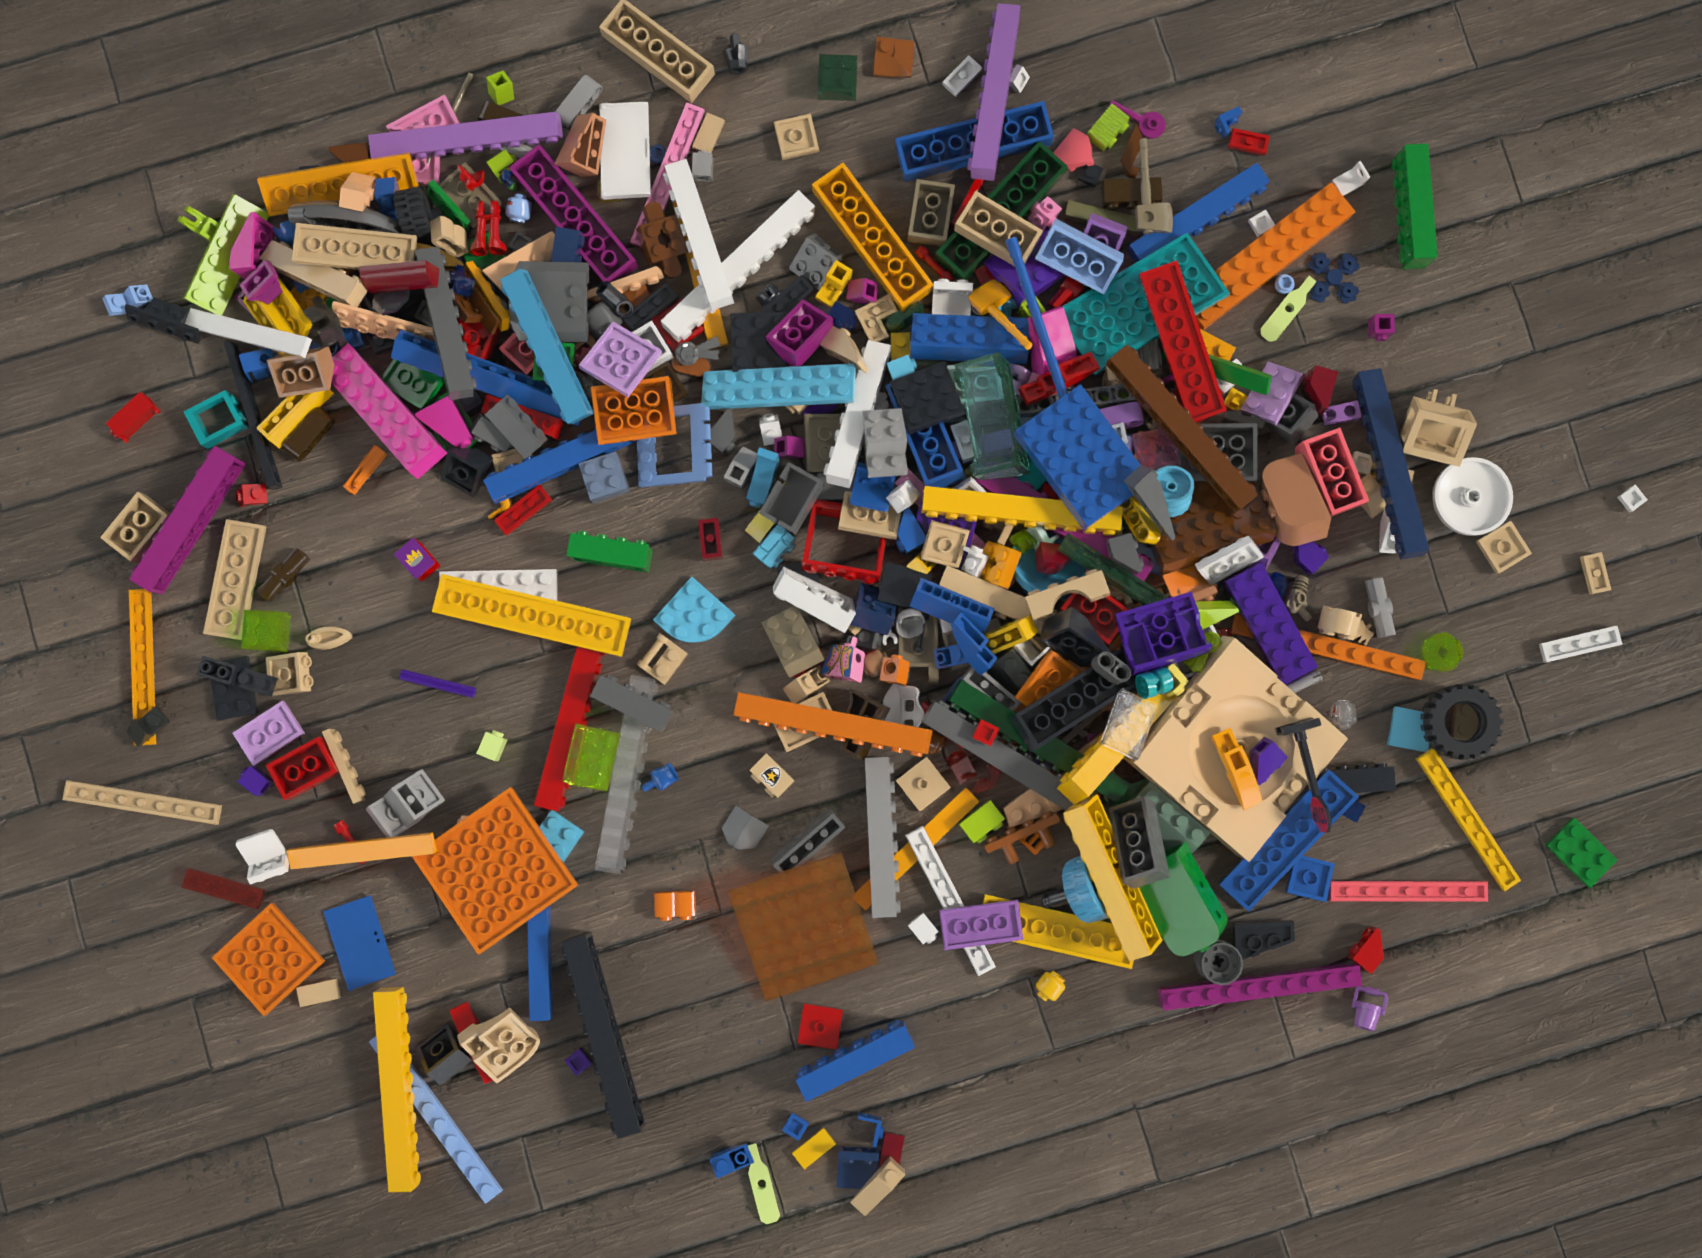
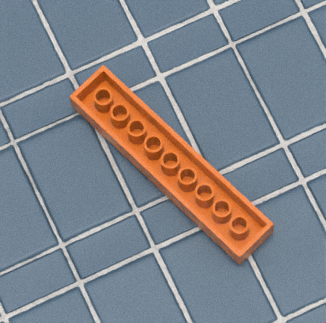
(1278, 249)

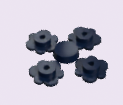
(1334, 277)

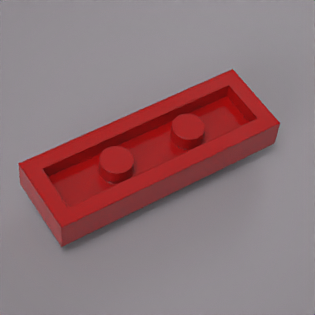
(523, 510)

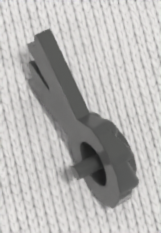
(688, 353)

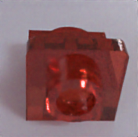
(961, 766)

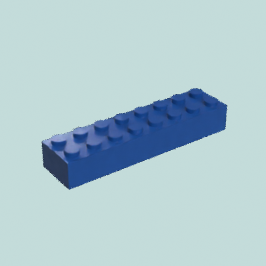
(950, 145)

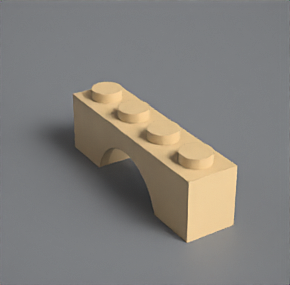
(1091, 586)

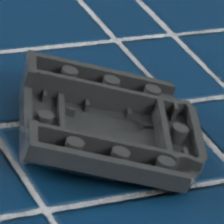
(564, 296)

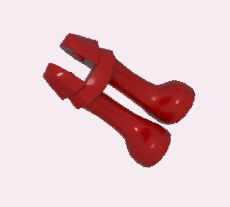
(495, 245)

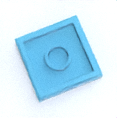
(1406, 730)

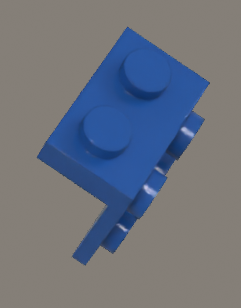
(872, 491)

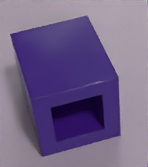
(255, 780)

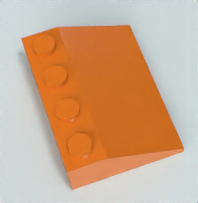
(640, 416)

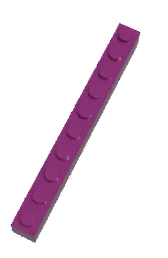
(1097, 541)
(1260, 986)

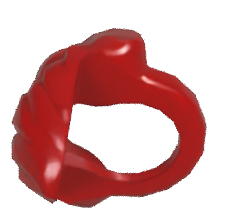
(471, 180)

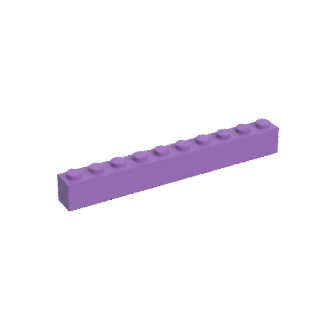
(995, 92)
(469, 136)

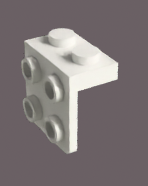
(951, 297)
(263, 855)

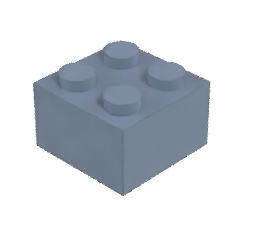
(604, 477)

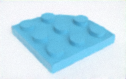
(694, 614)

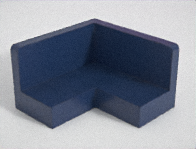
(872, 613)

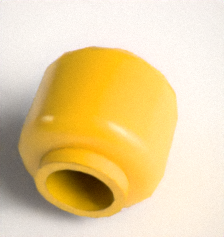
(1050, 986)

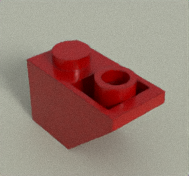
(1368, 951)

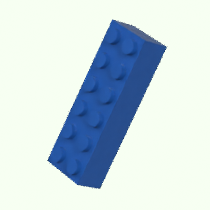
(965, 338)
(932, 453)
(854, 1060)

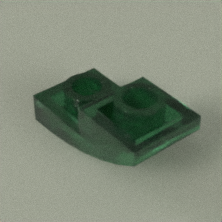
(900, 321)

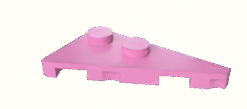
(430, 115)

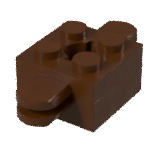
(662, 240)

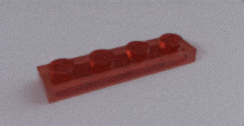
(223, 888)

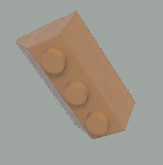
(302, 375)

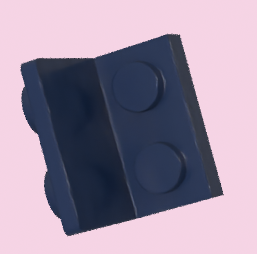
(856, 1166)

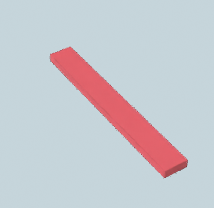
(1408, 891)

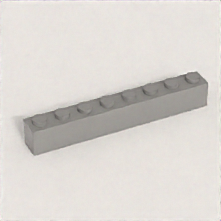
(881, 837)

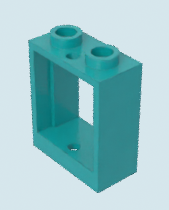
(199, 429)

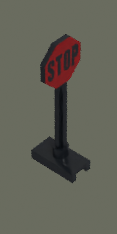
(1318, 807)

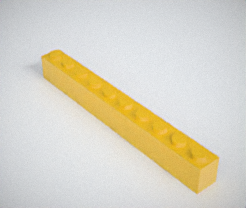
(1011, 510)
(396, 1089)

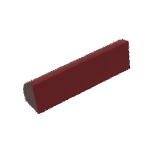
(399, 276)

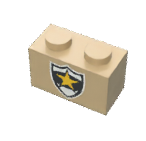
(772, 776)

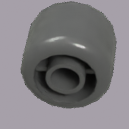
(600, 318)

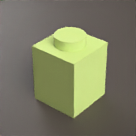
(492, 745)

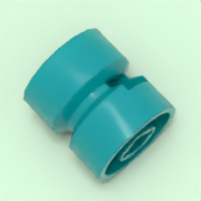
(1154, 682)

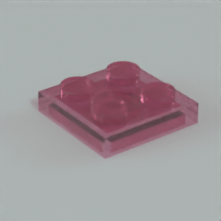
(1155, 449)

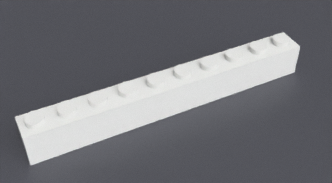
(742, 263)

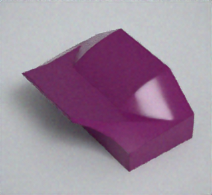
(262, 284)

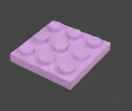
(620, 359)

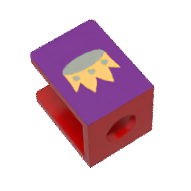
(417, 559)

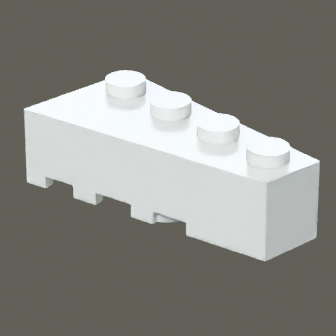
(815, 599)

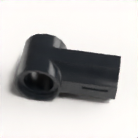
(615, 298)

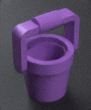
(1366, 1013)

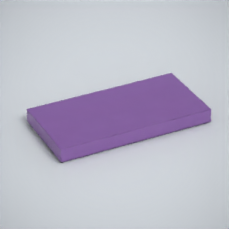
(981, 924)

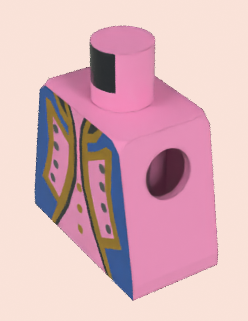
(845, 661)

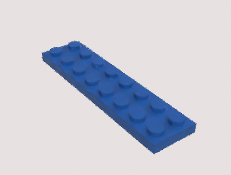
(1287, 844)

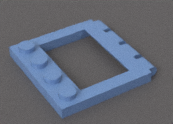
(700, 451)

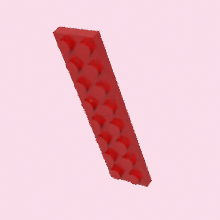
(1182, 341)

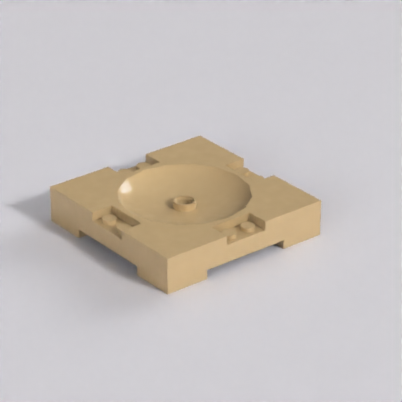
(1251, 700)

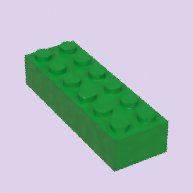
(1414, 206)

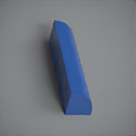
(948, 604)

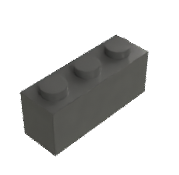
(516, 426)

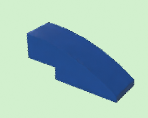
(972, 644)

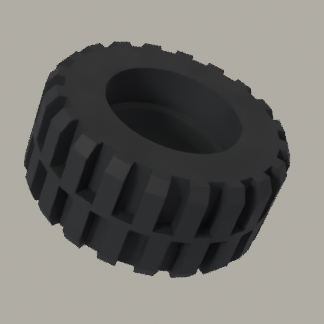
(1488, 721)

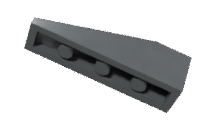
(1150, 495)

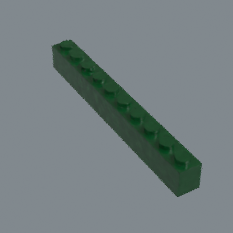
(1055, 751)

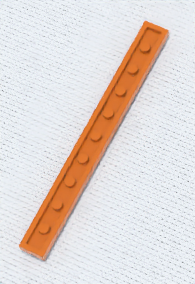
(1349, 652)

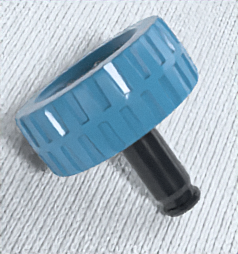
(1078, 892)

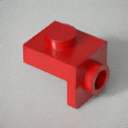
(251, 494)

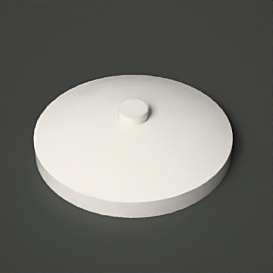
(1472, 497)

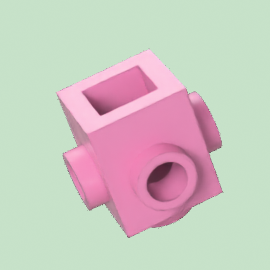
(1044, 213)

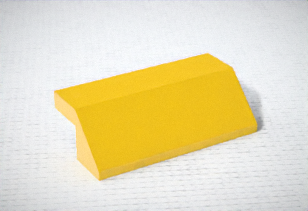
(280, 314)

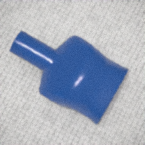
(661, 778)

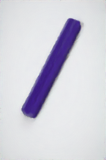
(437, 683)

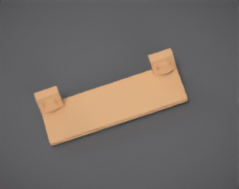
(375, 323)

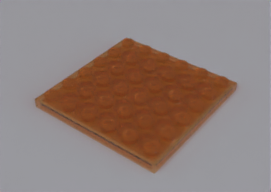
(803, 926)

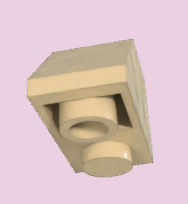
(806, 685)

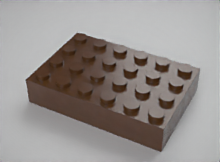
(1209, 527)

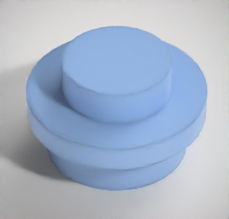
(1284, 284)

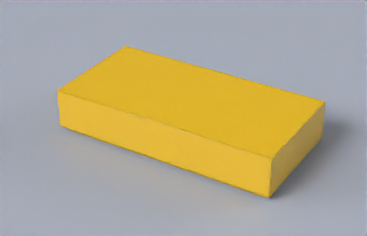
(813, 1148)

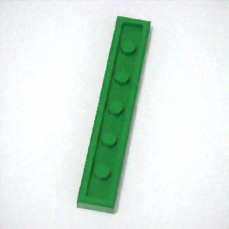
(1238, 374)

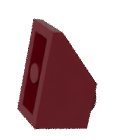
(1049, 559)

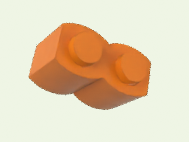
(675, 904)

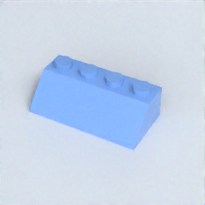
(1079, 256)

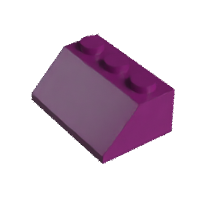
(800, 333)

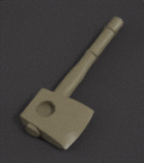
(1155, 216)

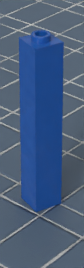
(540, 966)

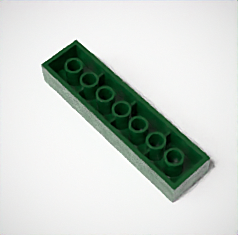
(1017, 193)

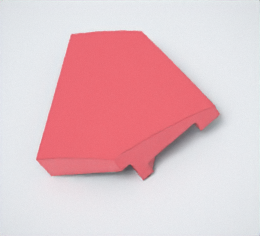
(1075, 150)

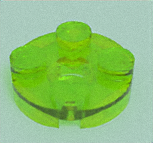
(1447, 642)

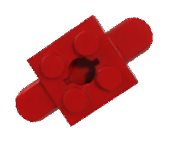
(478, 339)

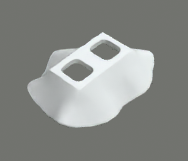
(896, 700)

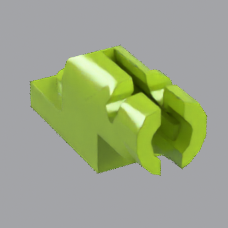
(203, 226)

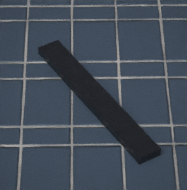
(253, 416)

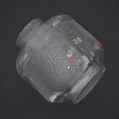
(1343, 714)

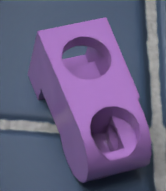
(1342, 413)

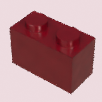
(710, 539)

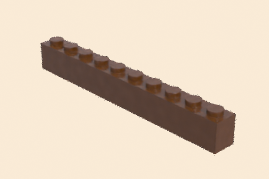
(1181, 428)

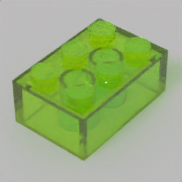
(591, 757)

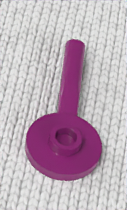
(1150, 124)

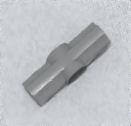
(1380, 607)

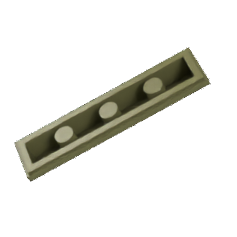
(1080, 213)

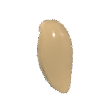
(327, 637)

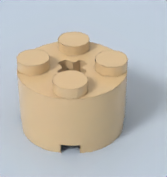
(1339, 621)

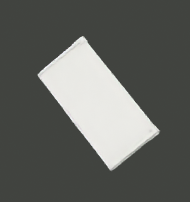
(625, 151)

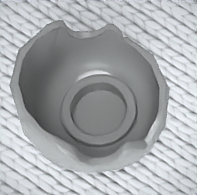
(910, 623)

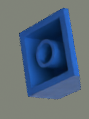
(910, 535)

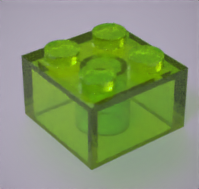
(265, 631)

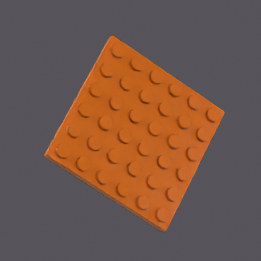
(495, 870)

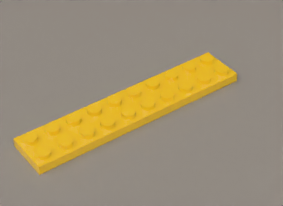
(531, 615)

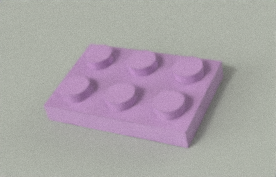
(1282, 388)
(268, 733)

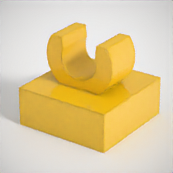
(1235, 399)

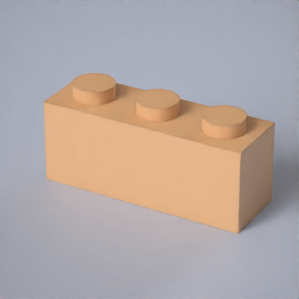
(357, 191)

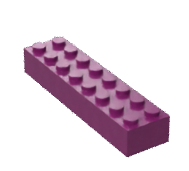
(570, 210)
(187, 521)

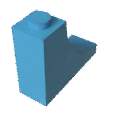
(763, 477)

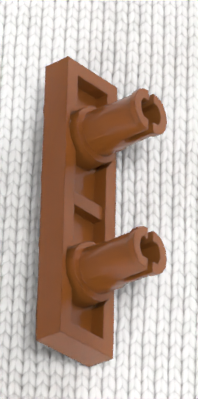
(1029, 827)

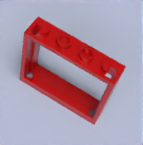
(833, 509)

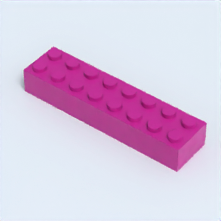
(385, 412)

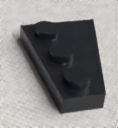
(1257, 937)

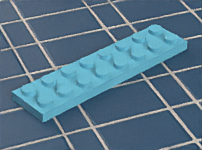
(779, 386)

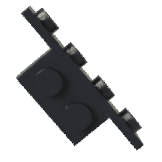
(165, 318)

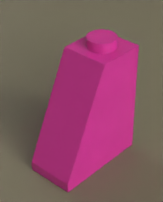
(447, 421)

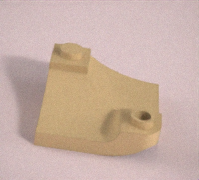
(500, 1044)

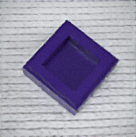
(578, 1061)

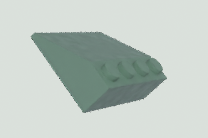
(1174, 822)

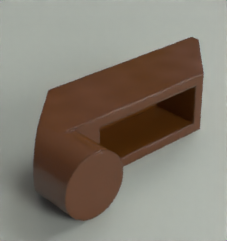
(1131, 153)

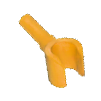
(506, 504)

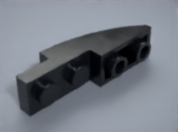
(237, 676)

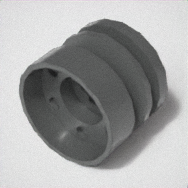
(1228, 965)

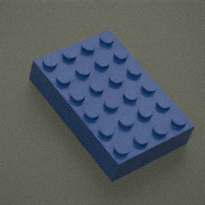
(1079, 456)

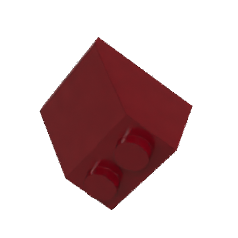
(1318, 387)

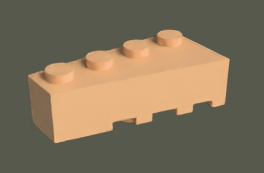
(537, 250)

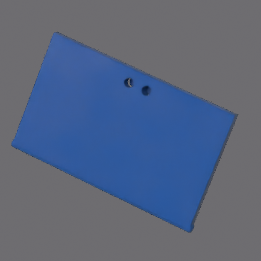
(357, 944)

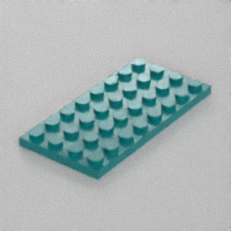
(1122, 313)

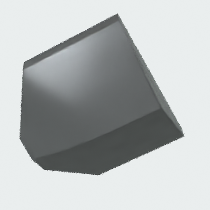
(743, 829)

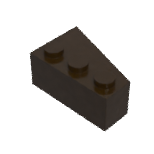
(866, 707)

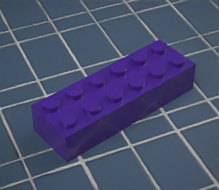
(1270, 623)

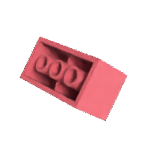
(1333, 471)

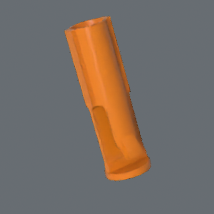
(365, 469)

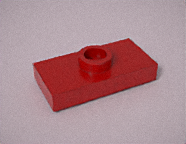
(1248, 141)

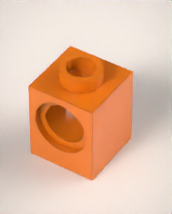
(901, 673)

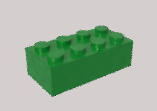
(609, 552)

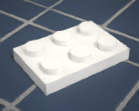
(1229, 560)

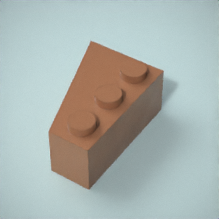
(583, 146)

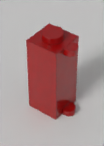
(132, 417)

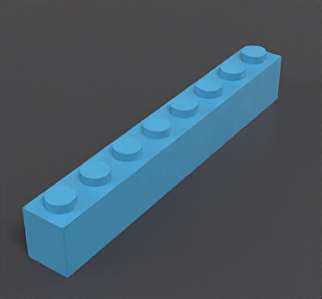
(546, 346)

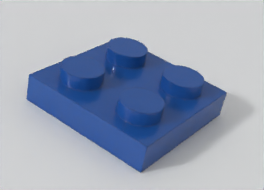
(1310, 878)

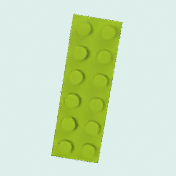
(213, 279)

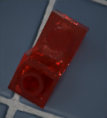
(983, 784)

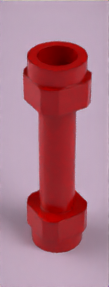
(923, 253)
(342, 829)

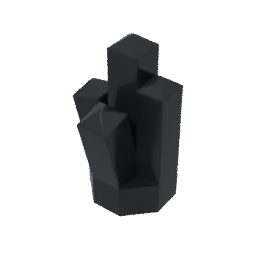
(736, 55)

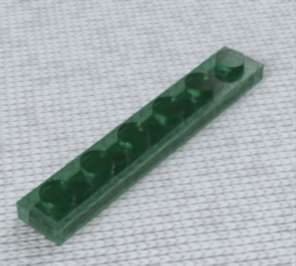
(1112, 572)

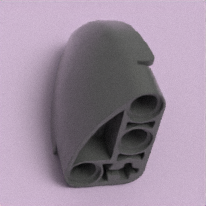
(330, 214)

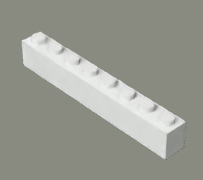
(699, 235)
(851, 434)

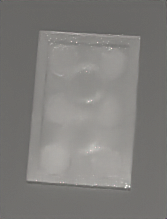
(1129, 724)

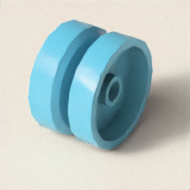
(1177, 488)

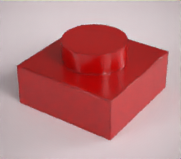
(985, 732)

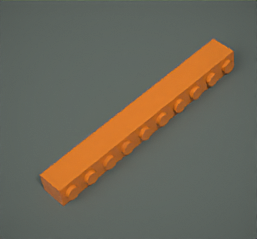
(834, 723)

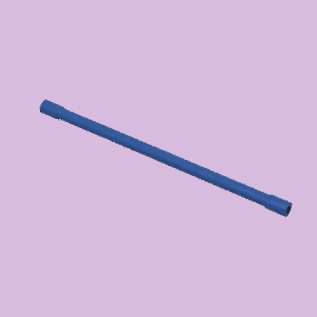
(1016, 255)

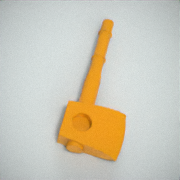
(988, 299)

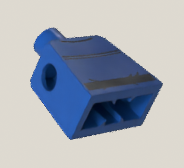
(256, 365)

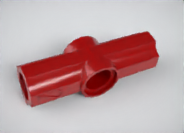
(1068, 291)

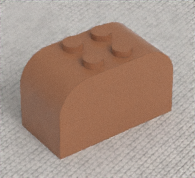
(1294, 501)

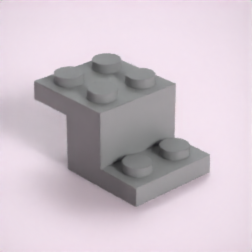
(884, 443)
(405, 804)

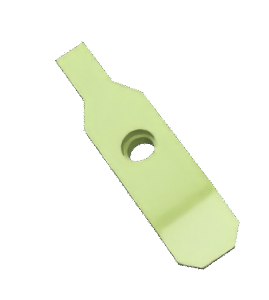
(1281, 318)
(765, 1195)

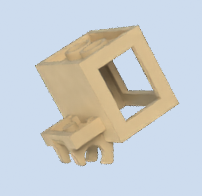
(1436, 429)

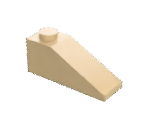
(841, 346)
(878, 1186)

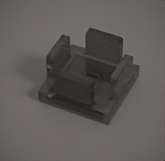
(332, 331)

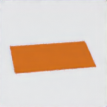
(1187, 580)

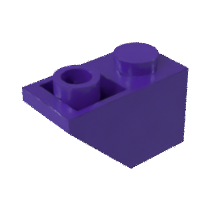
(1309, 557)
(1265, 759)

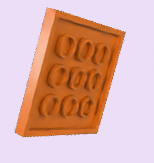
(268, 959)

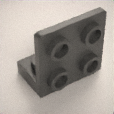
(815, 260)

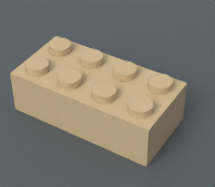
(992, 225)

